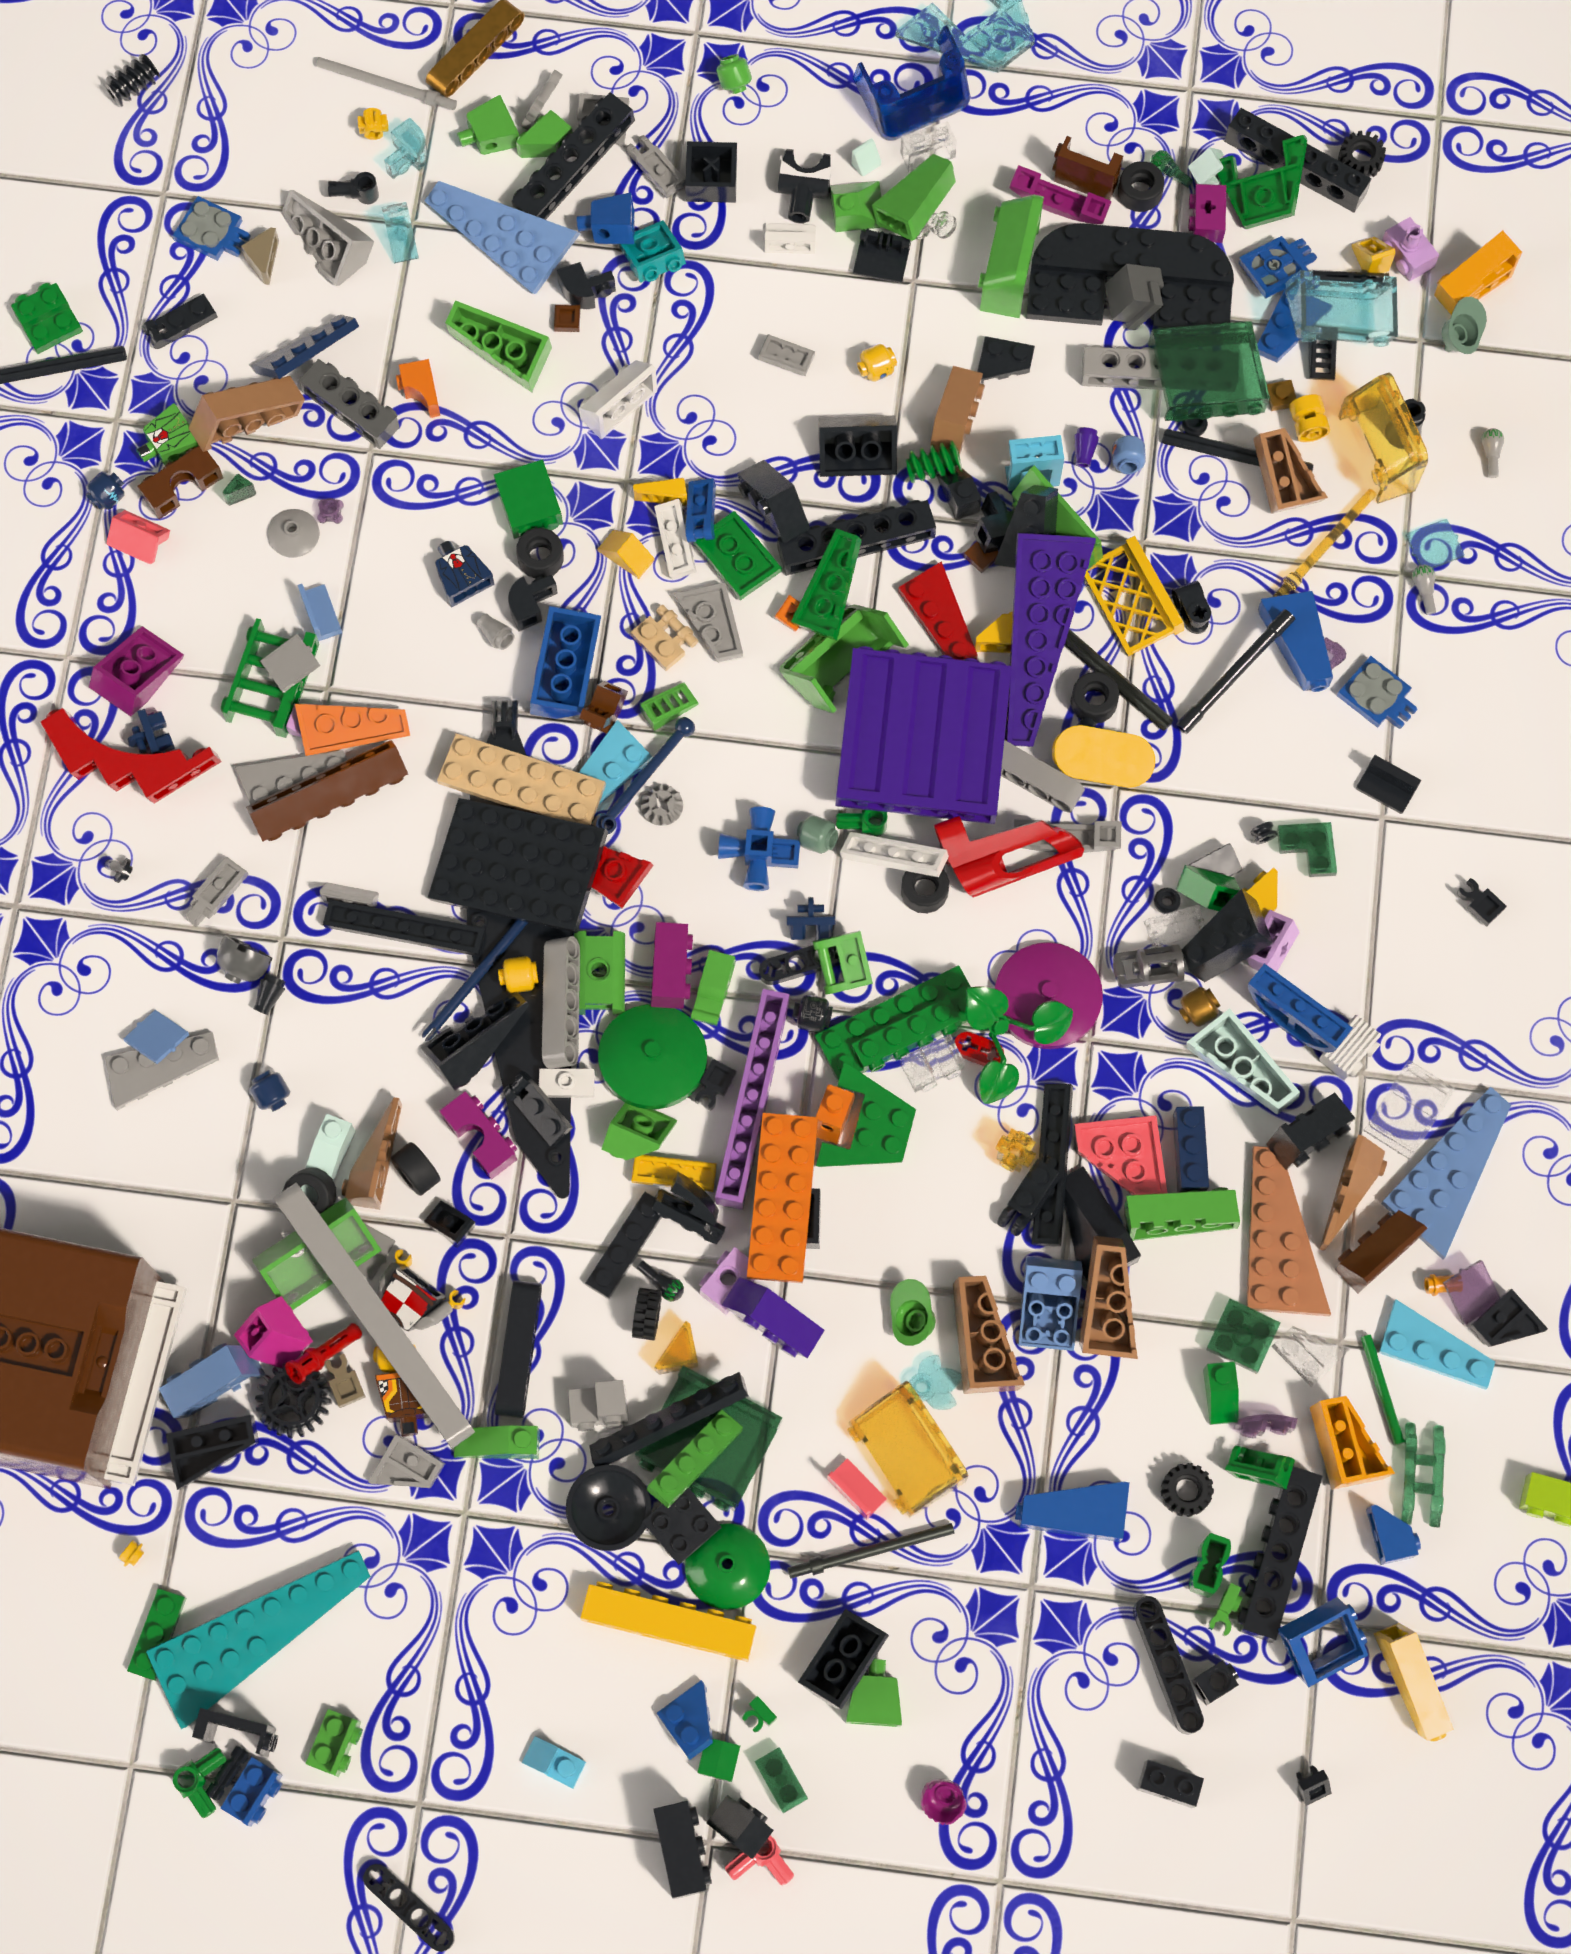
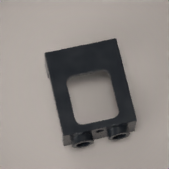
(209, 1720)

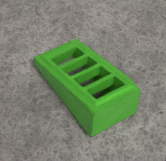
(655, 702)

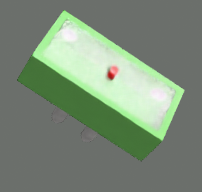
(293, 1269)

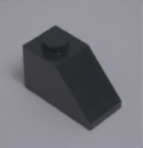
(960, 493)

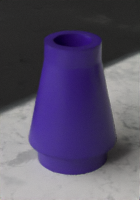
(1085, 445)

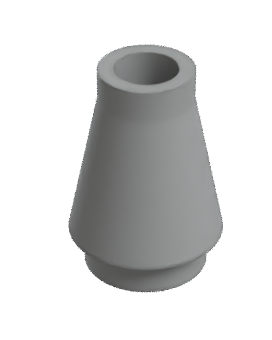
(496, 632)

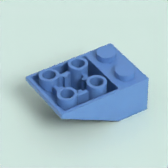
(1050, 1303)

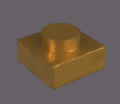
(1281, 394)

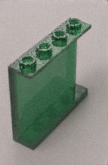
(1210, 371)
(735, 1467)

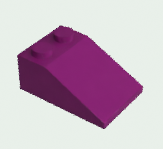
(134, 670)

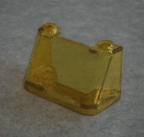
(909, 1449)

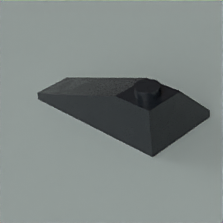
(465, 1050)

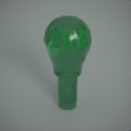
(1168, 167)

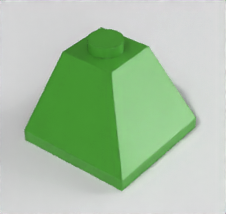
(853, 205)
(637, 1132)

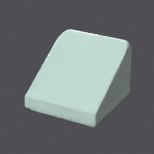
(866, 157)

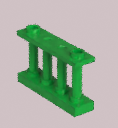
(280, 717)

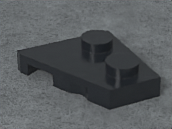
(1004, 358)
(1507, 1321)

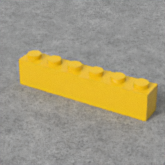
(669, 1622)

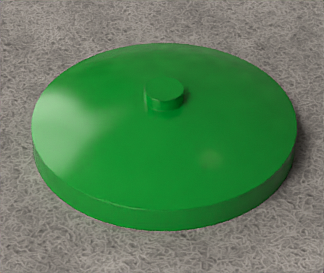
(652, 1057)

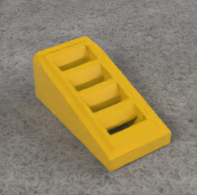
(661, 491)

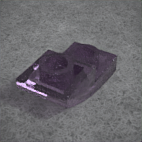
(1256, 1425)

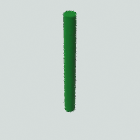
(1382, 1390)

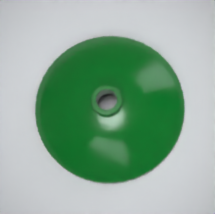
(734, 1586)

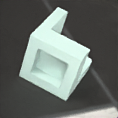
(1207, 166)

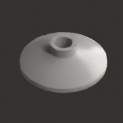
(293, 543)

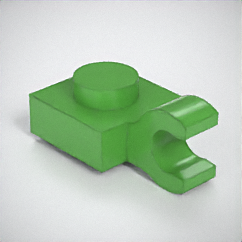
(1229, 1602)

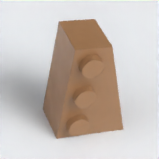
(957, 408)

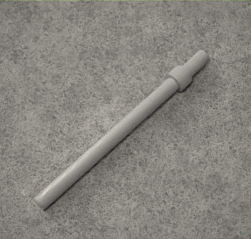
(430, 97)

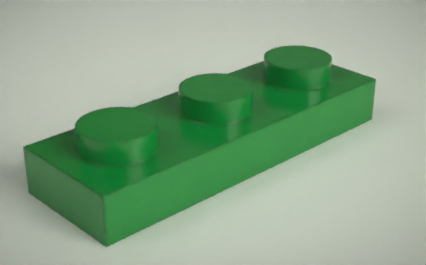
(157, 1629)

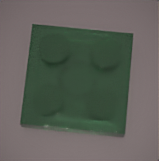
(1243, 1336)

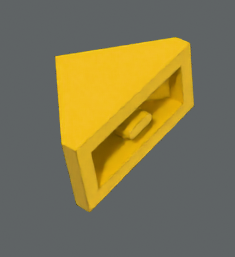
(1374, 255)
(626, 552)

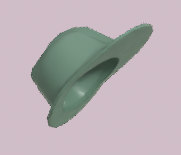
(1465, 327)

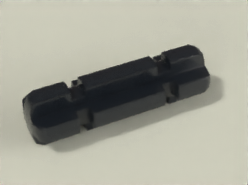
(227, 1773)

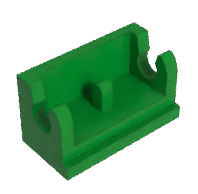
(1260, 1467)

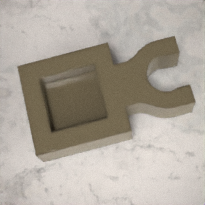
(346, 1384)

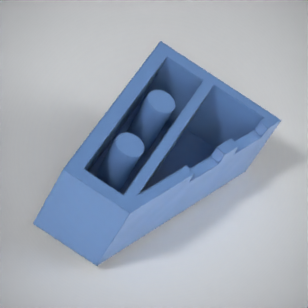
(209, 1379)

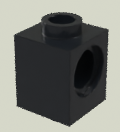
(1207, 1691)

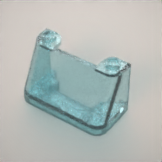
(1343, 309)

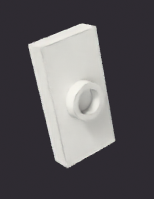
(567, 1083)

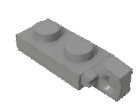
(215, 891)

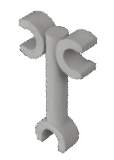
(540, 101)

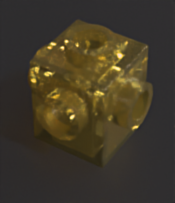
(1019, 1142)

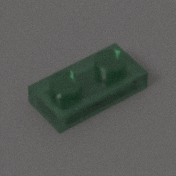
(781, 1780)

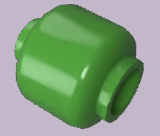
(734, 73)

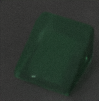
(238, 490)

